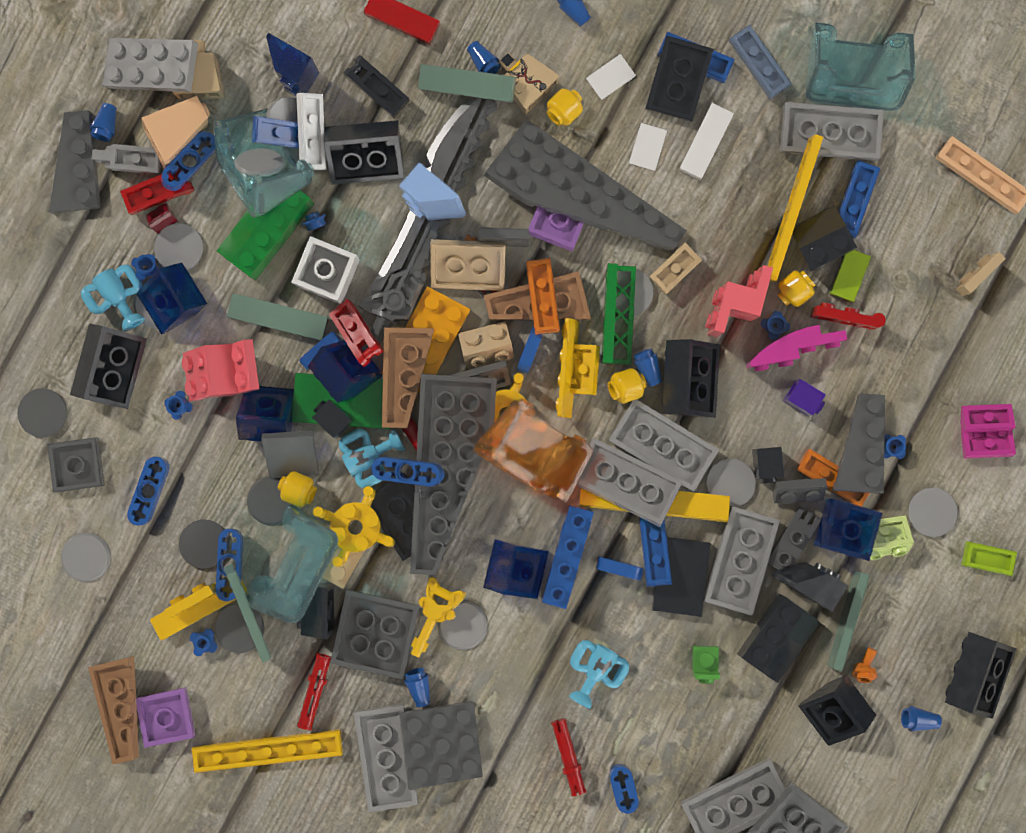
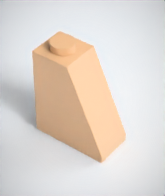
(175, 127)

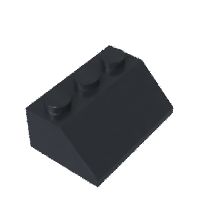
(364, 152)
(108, 366)
(691, 378)
(778, 637)
(980, 675)

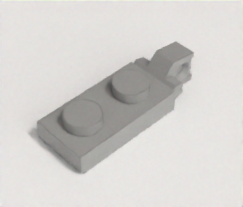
(129, 159)

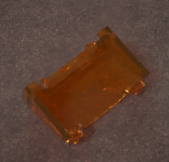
(534, 451)

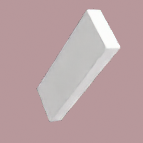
(311, 129)
(706, 141)

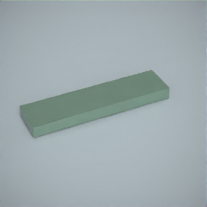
(467, 83)
(277, 317)
(247, 612)
(848, 620)

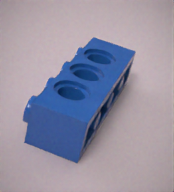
(567, 557)

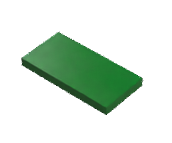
(363, 408)

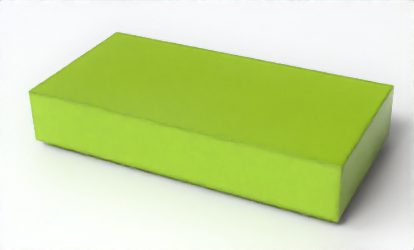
(850, 276)
(989, 558)

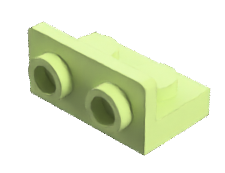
(892, 538)

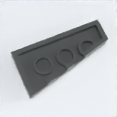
(75, 171)
(863, 456)

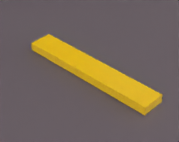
(794, 205)
(685, 505)
(267, 750)

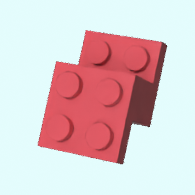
(738, 301)
(220, 370)

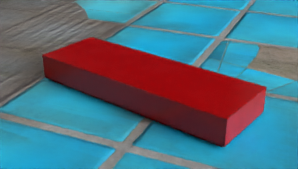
(403, 19)

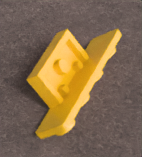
(578, 368)
(190, 609)

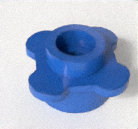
(314, 221)
(140, 262)
(783, 326)
(171, 405)
(900, 446)
(199, 648)

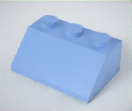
(430, 196)

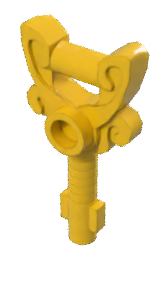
(435, 612)

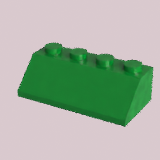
(259, 239)

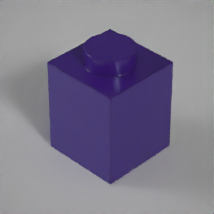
(805, 398)

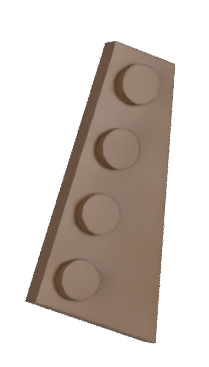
(516, 302)
(402, 369)
(116, 701)

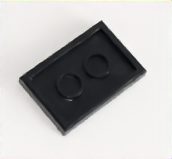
(679, 78)
(395, 511)
(688, 574)

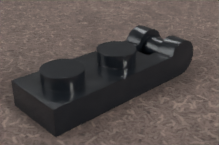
(377, 86)

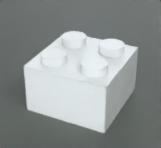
(325, 270)

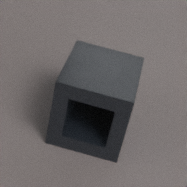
(332, 418)
(768, 464)

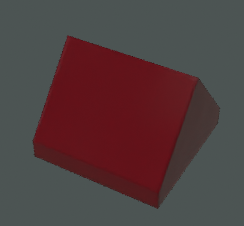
(161, 218)

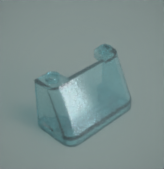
(860, 72)
(257, 192)
(300, 571)

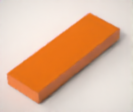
(542, 296)
(817, 467)

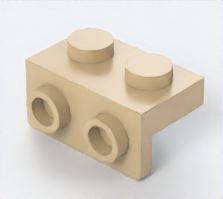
(486, 345)

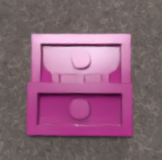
(987, 431)

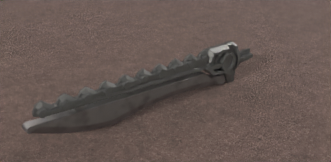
(405, 287)

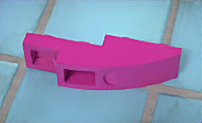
(787, 348)

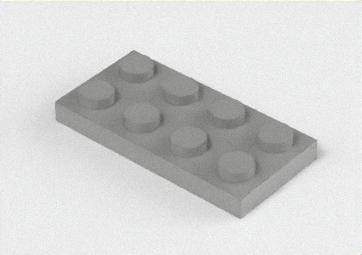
(150, 64)
(845, 130)
(663, 444)
(629, 483)
(741, 560)
(383, 758)
(735, 801)

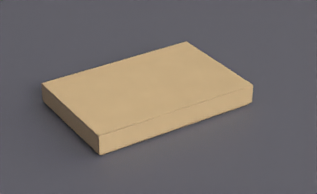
(468, 265)

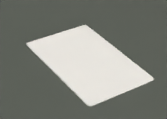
(610, 76)
(648, 146)

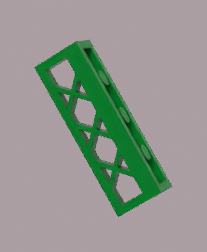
(609, 314)

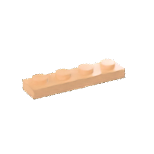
(983, 175)

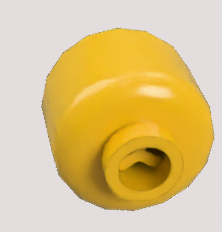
(564, 107)
(796, 288)
(626, 385)
(297, 489)

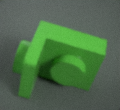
(705, 663)

